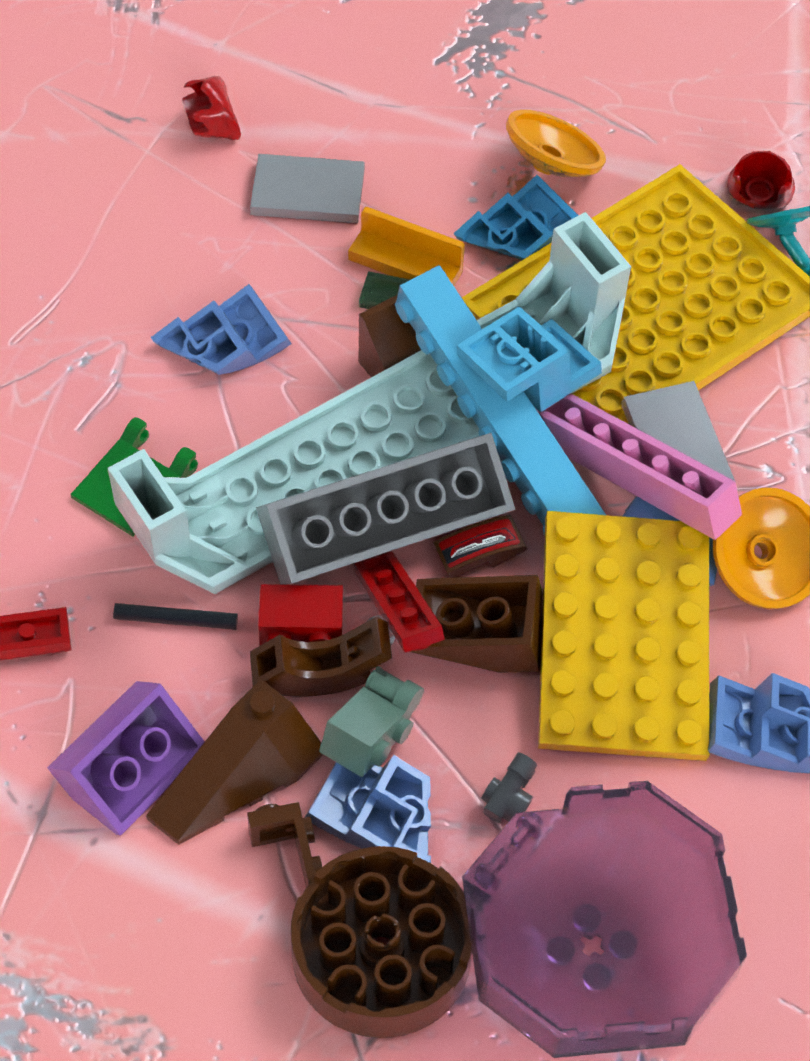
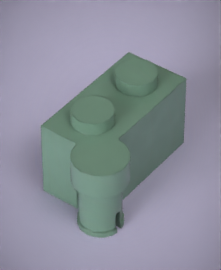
(371, 722)

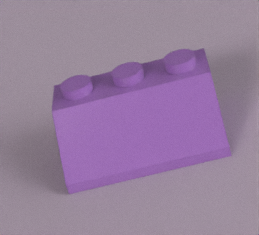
(128, 756)

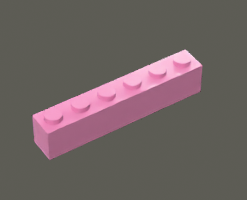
(644, 466)

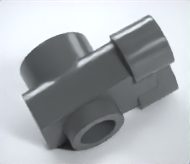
(506, 796)

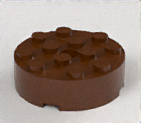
(374, 985)

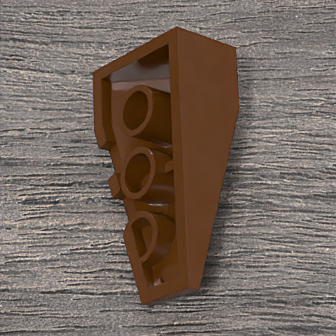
(247, 755)

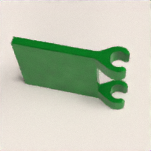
(96, 489)

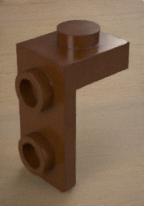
(281, 823)

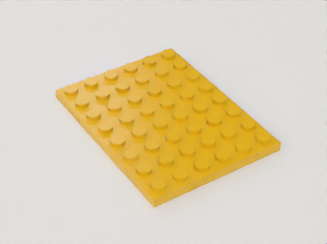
(696, 295)

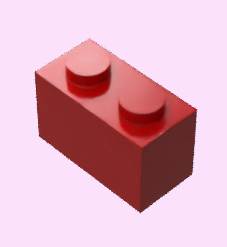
(300, 612)

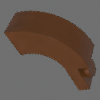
(322, 666)

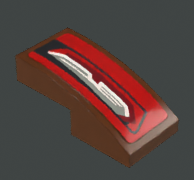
(479, 543)

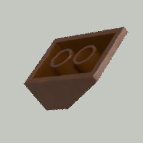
(487, 621)

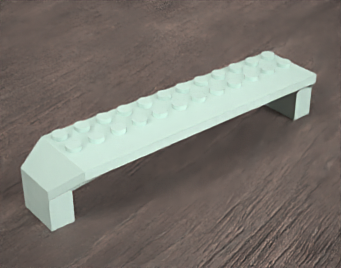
(209, 521)

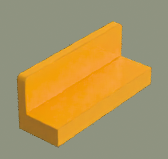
(404, 247)

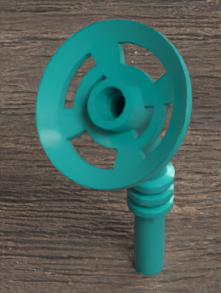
(784, 225)

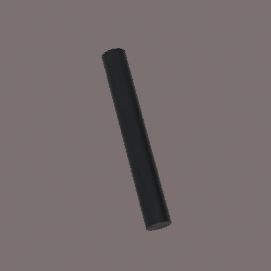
(175, 616)

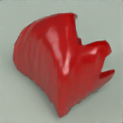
(210, 109)
(762, 181)

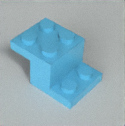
(529, 357)

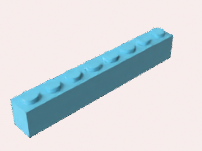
(521, 437)

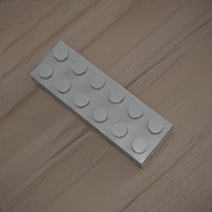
(385, 509)

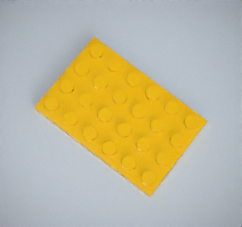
(624, 637)

